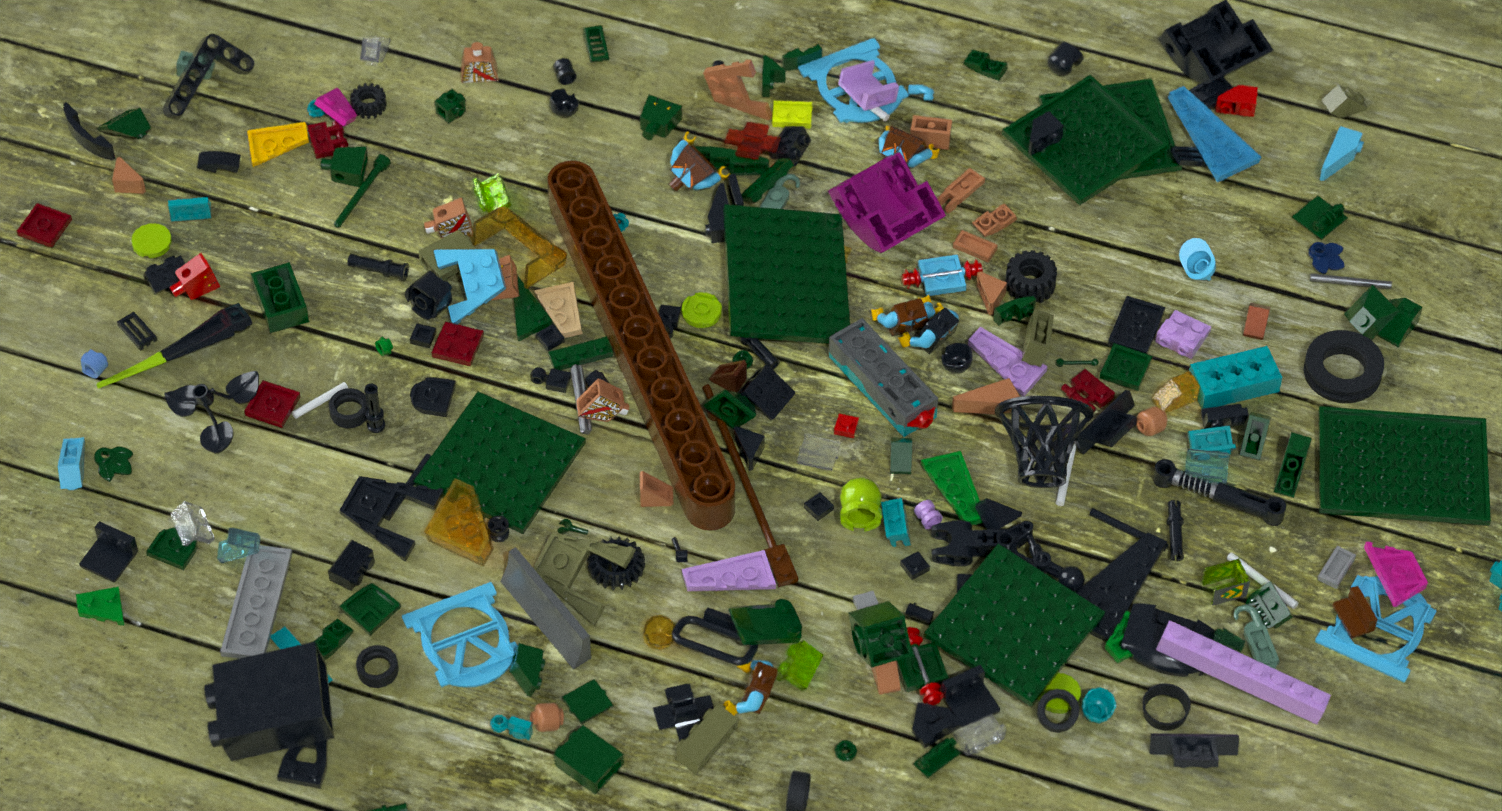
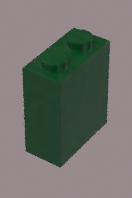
(588, 759)

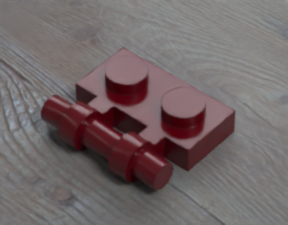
(321, 139)
(1091, 387)

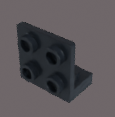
(767, 391)
(110, 552)
(969, 696)

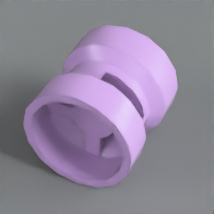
(928, 514)

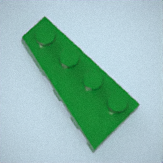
(955, 483)

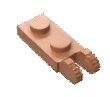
(961, 189)

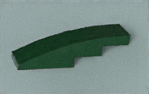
(737, 165)

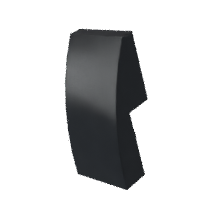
(213, 160)

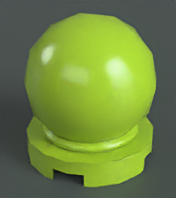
(860, 504)

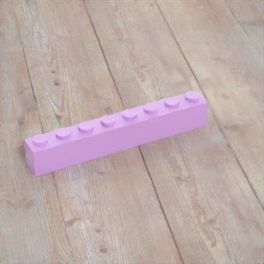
(1243, 672)

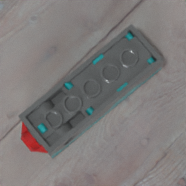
(883, 377)

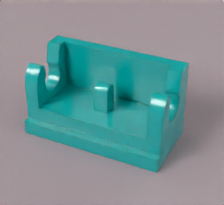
(896, 521)

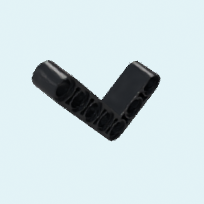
(200, 70)

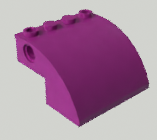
(886, 203)

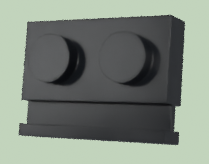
(1209, 92)

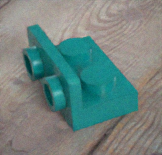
(189, 209)

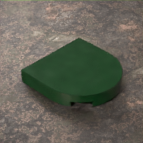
(170, 550)

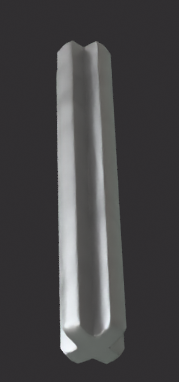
(579, 388)

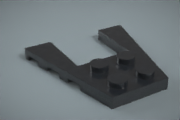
(372, 499)

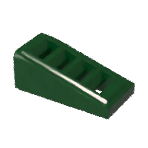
(592, 32)

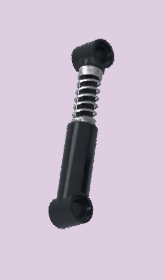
(1222, 493)

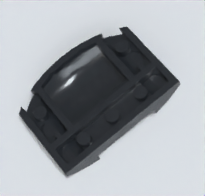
(1144, 632)

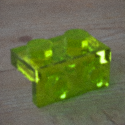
(491, 193)
(800, 665)

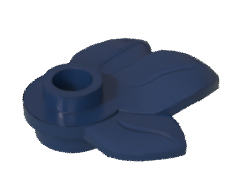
(1326, 256)

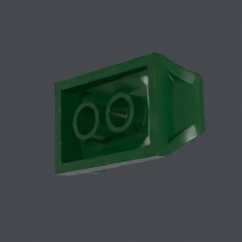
(767, 623)

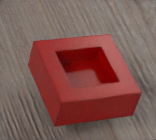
(846, 425)

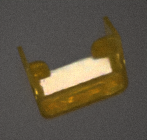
(549, 254)

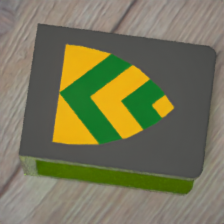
(1222, 572)

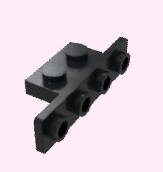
(1109, 425)
(1194, 749)

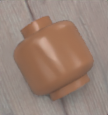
(1151, 421)
(547, 717)

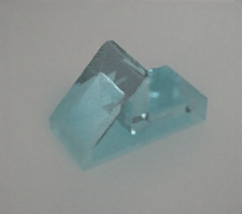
(238, 545)

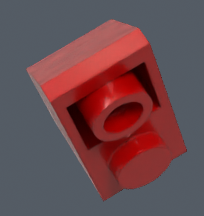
(1238, 101)

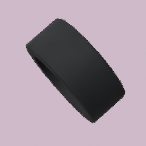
(343, 396)
(375, 652)
(1055, 727)
(798, 791)

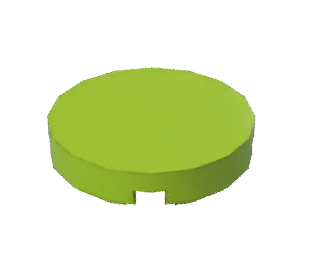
(151, 240)
(701, 310)
(1063, 682)

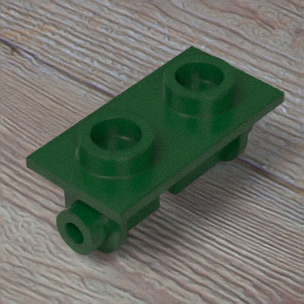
(937, 757)

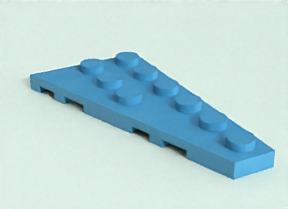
(1217, 143)

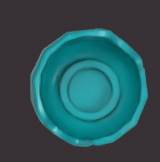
(1098, 705)

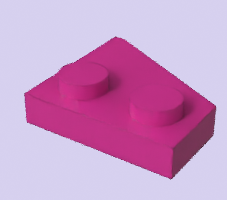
(336, 106)

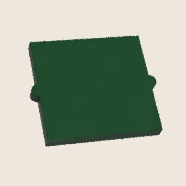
(587, 701)

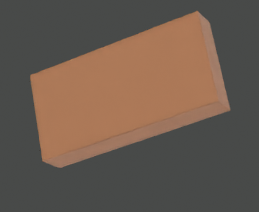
(975, 246)

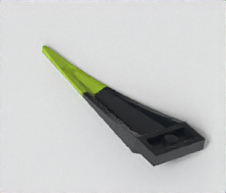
(213, 330)

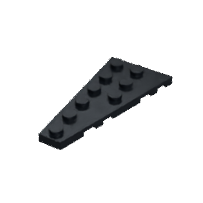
(1121, 582)

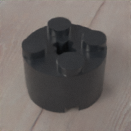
(429, 295)

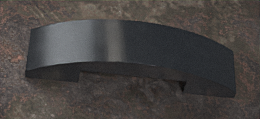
(97, 146)

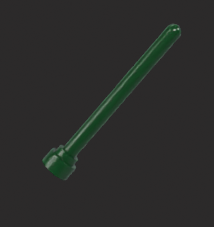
(381, 164)

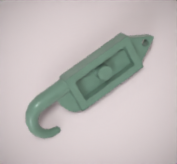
(779, 195)
(1258, 637)

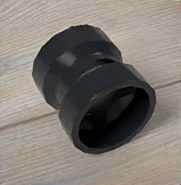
(564, 71)

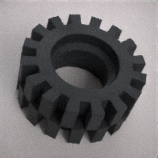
(368, 92)

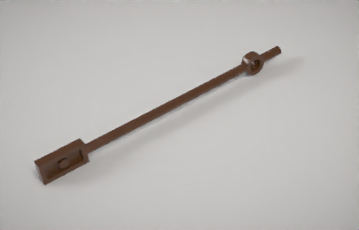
(777, 556)

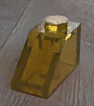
(1177, 393)

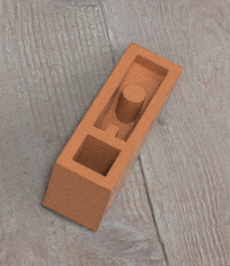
(984, 399)

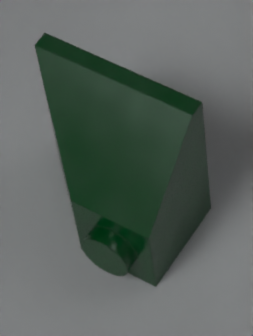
(127, 124)
(1371, 312)
(1403, 323)
(731, 408)

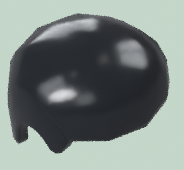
(563, 104)
(957, 358)

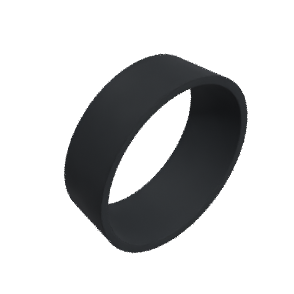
(1170, 690)

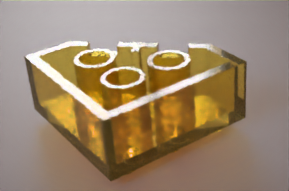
(461, 524)

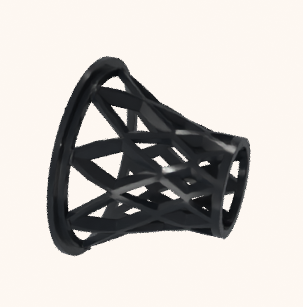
(1061, 448)

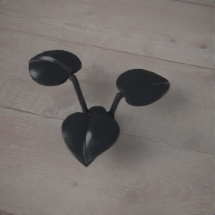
(184, 401)

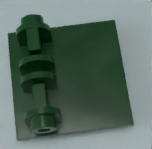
(1320, 217)

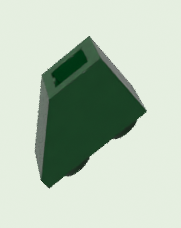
(526, 667)

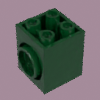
(880, 634)

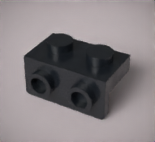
(1224, 416)

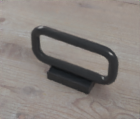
(718, 623)

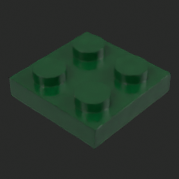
(1125, 367)

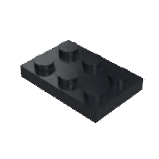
(1136, 324)

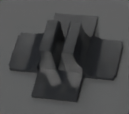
(686, 708)

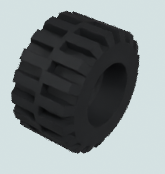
(1031, 265)

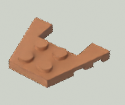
(728, 88)

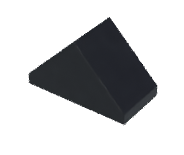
(749, 445)
(996, 514)

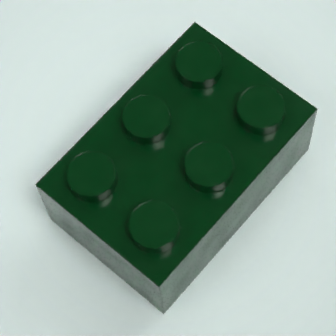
(280, 297)

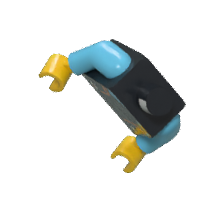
(935, 330)

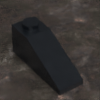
(715, 224)

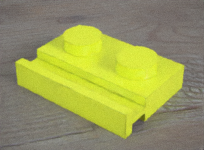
(792, 114)

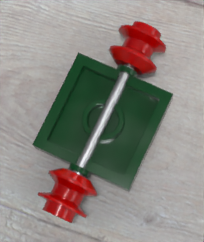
(923, 669)

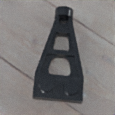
(304, 772)

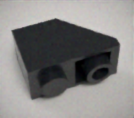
(1045, 132)

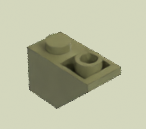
(1344, 102)

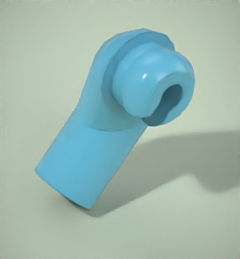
(921, 89)

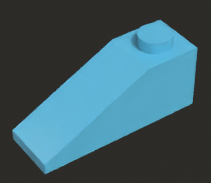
(1342, 151)
(71, 463)

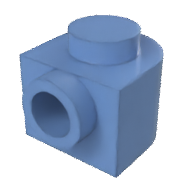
(93, 363)

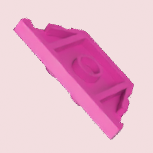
(1397, 572)

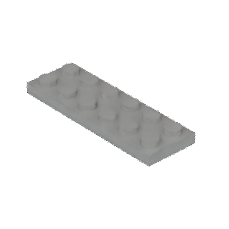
(256, 602)

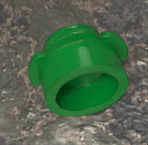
(384, 346)

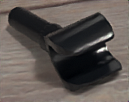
(681, 555)

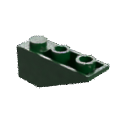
(1293, 464)

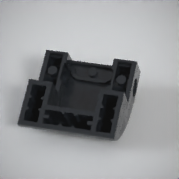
(1214, 44)

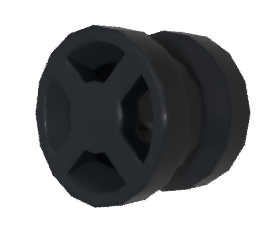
(498, 523)

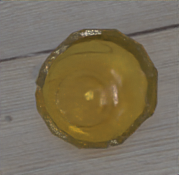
(658, 632)

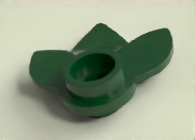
(115, 463)

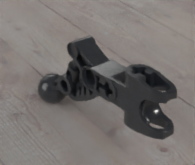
(970, 543)

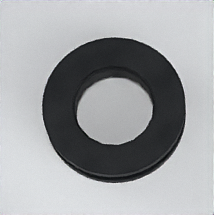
(1337, 388)

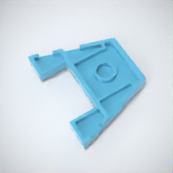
(480, 277)

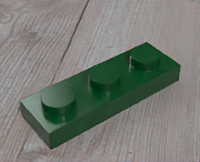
(767, 180)
(580, 353)

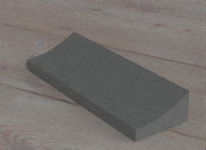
(546, 610)

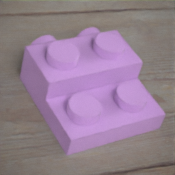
(1182, 334)

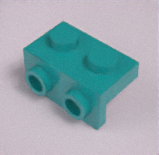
(1212, 439)

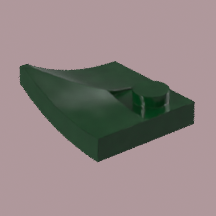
(370, 607)

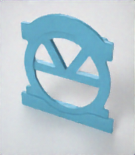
(863, 51)
(1391, 664)
(455, 674)

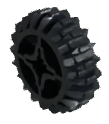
(609, 575)

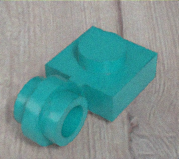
(517, 727)

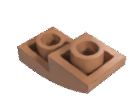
(995, 221)

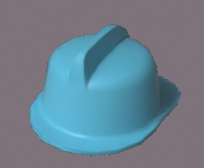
(1197, 259)

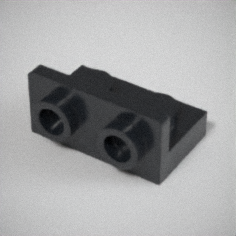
(792, 144)
(163, 275)

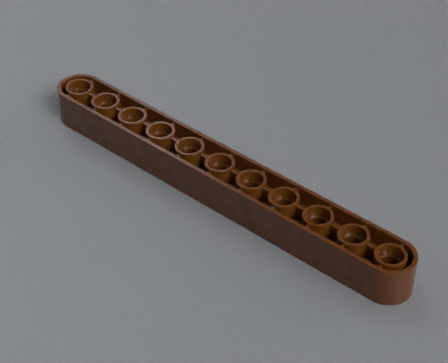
(642, 347)

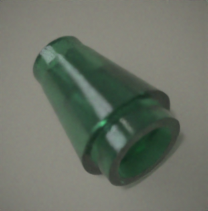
(1228, 639)

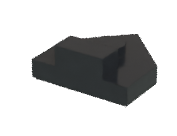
(933, 723)

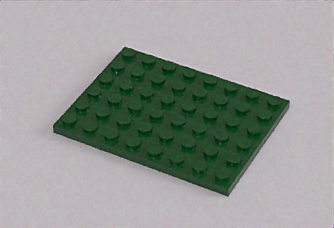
(785, 274)
(1403, 466)

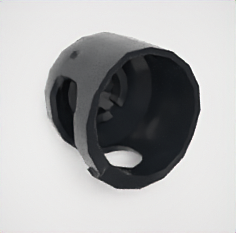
(1063, 58)

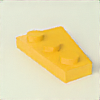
(275, 141)

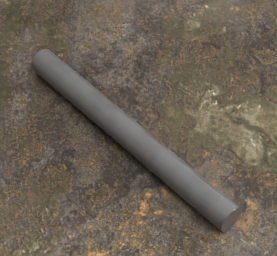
(1350, 281)

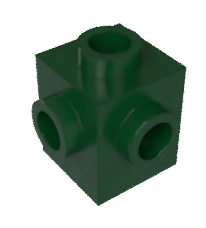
(450, 105)

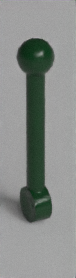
(1060, 362)

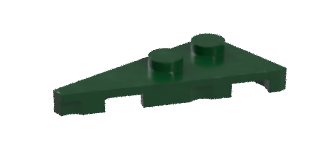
(529, 313)

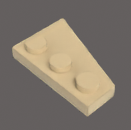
(562, 308)

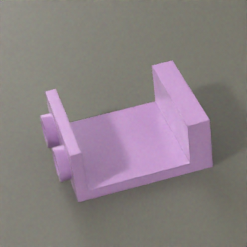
(865, 88)

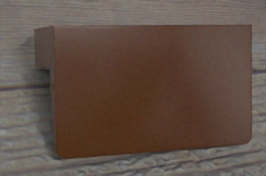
(1355, 613)

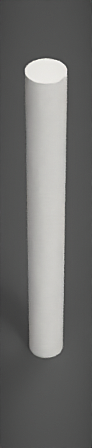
(1063, 489)
(1262, 581)

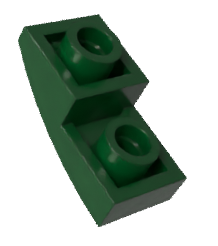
(796, 57)
(982, 64)
(1018, 307)
(333, 638)

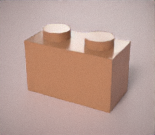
(932, 131)

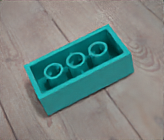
(1236, 377)

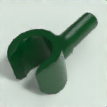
(570, 527)

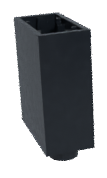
(270, 702)

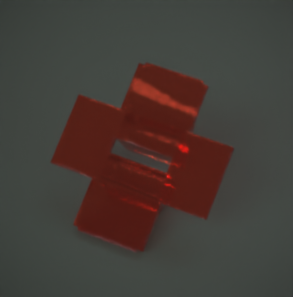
(752, 140)

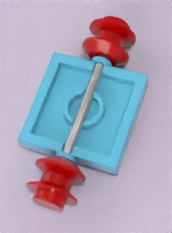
(941, 275)

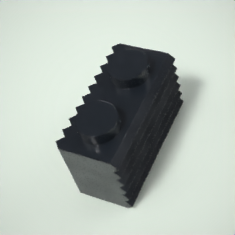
(351, 565)

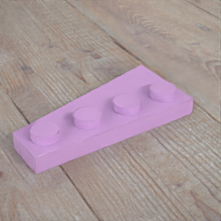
(1006, 360)
(735, 573)

